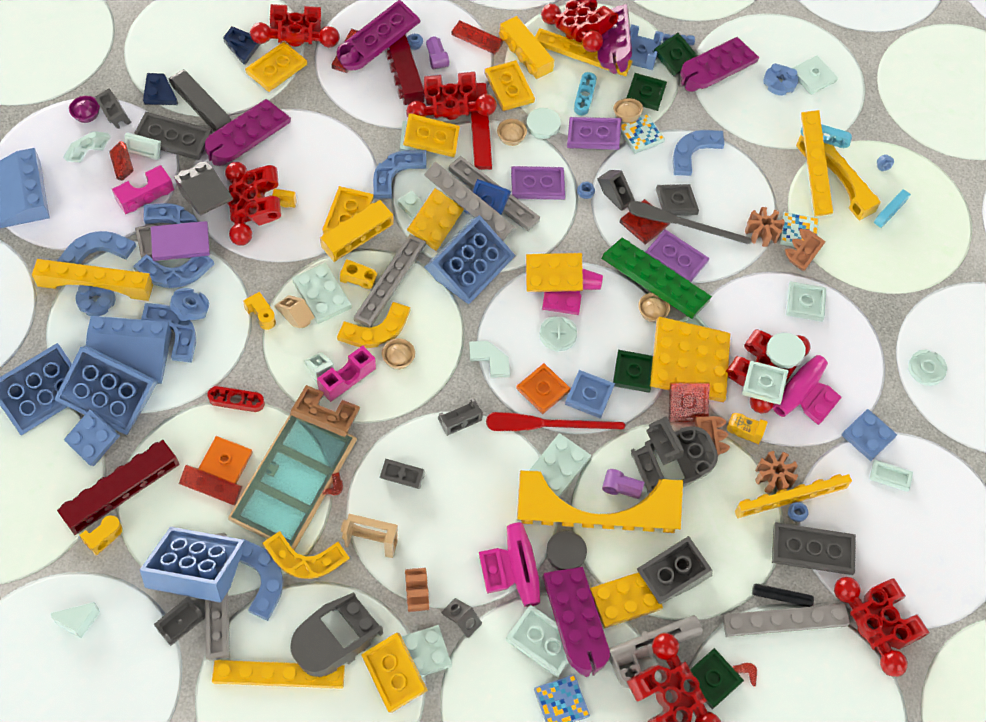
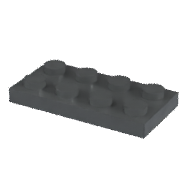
(175, 135)
(813, 548)

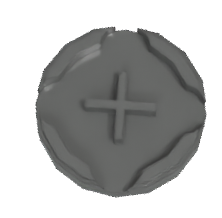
(566, 550)

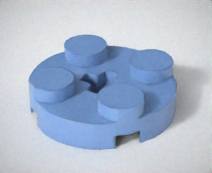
(783, 72)
(198, 304)
(94, 308)

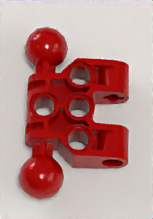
(581, 21)
(295, 27)
(452, 99)
(249, 199)
(757, 346)
(884, 632)
(644, 684)

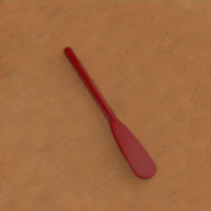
(518, 422)

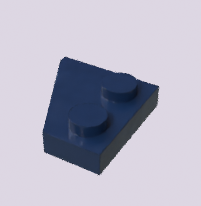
(240, 44)
(158, 90)

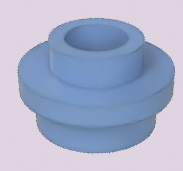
(415, 41)
(885, 162)
(586, 186)
(799, 507)

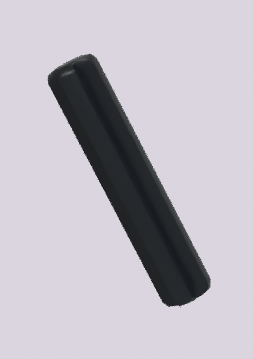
(782, 595)

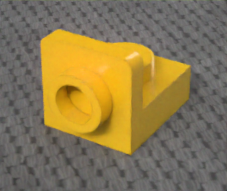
(286, 197)

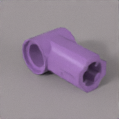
(437, 56)
(617, 483)

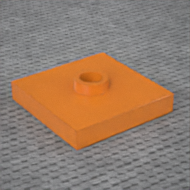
(543, 388)
(226, 459)

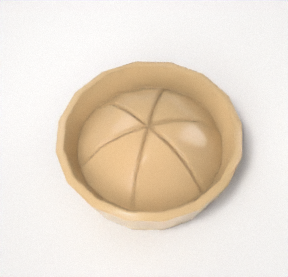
(628, 110)
(511, 131)
(652, 307)
(398, 353)

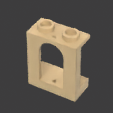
(389, 539)

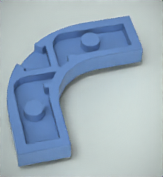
(692, 142)
(393, 164)
(167, 214)
(94, 242)
(176, 276)
(184, 330)
(271, 579)

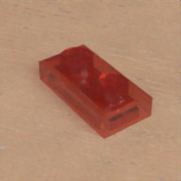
(121, 161)

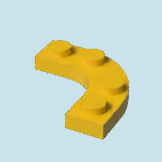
(377, 335)
(304, 566)

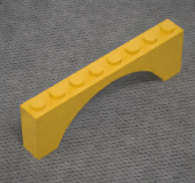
(658, 510)

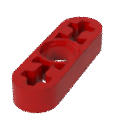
(251, 396)

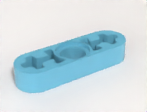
(587, 99)
(842, 138)
(892, 208)

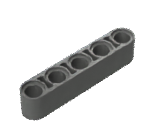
(199, 100)

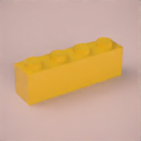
(526, 47)
(356, 230)

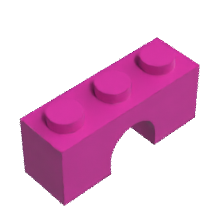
(133, 198)
(358, 366)

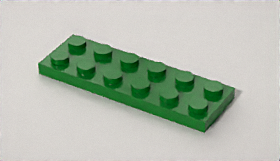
(657, 278)

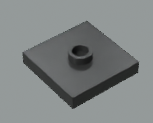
(677, 199)

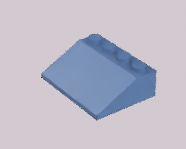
(22, 189)
(470, 260)
(132, 342)
(107, 388)
(30, 389)
(193, 564)

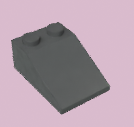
(202, 188)
(675, 570)

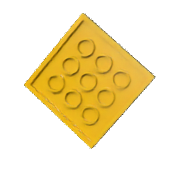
(690, 355)

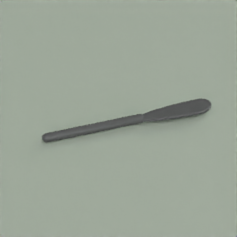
(653, 213)

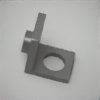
(460, 613)

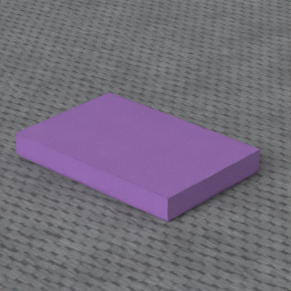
(594, 133)
(538, 182)
(180, 241)
(677, 255)

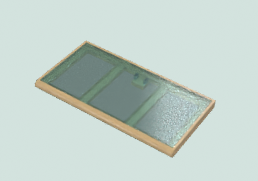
(291, 480)

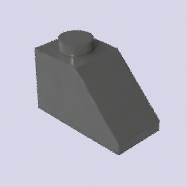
(616, 188)

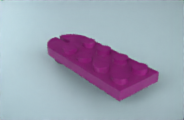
(377, 36)
(617, 43)
(717, 64)
(245, 132)
(577, 620)

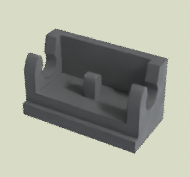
(112, 108)
(460, 418)
(665, 441)
(402, 473)
(179, 621)

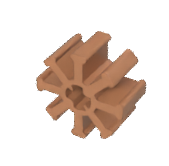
(764, 226)
(770, 465)
(417, 589)

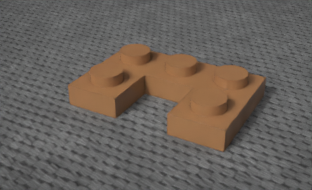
(309, 410)

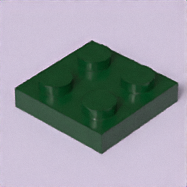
(674, 53)
(647, 91)
(633, 371)
(715, 678)

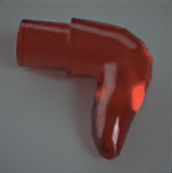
(337, 485)
(747, 668)

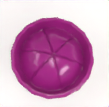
(84, 108)

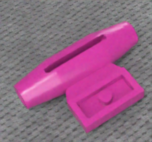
(570, 301)
(806, 390)
(511, 567)

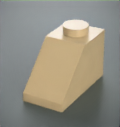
(295, 311)

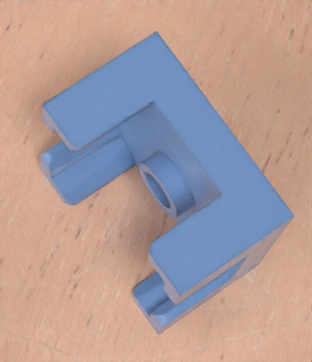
(643, 48)

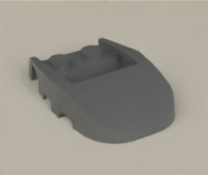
(697, 462)
(318, 649)

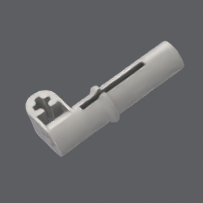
(628, 652)

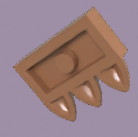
(805, 250)
(710, 425)

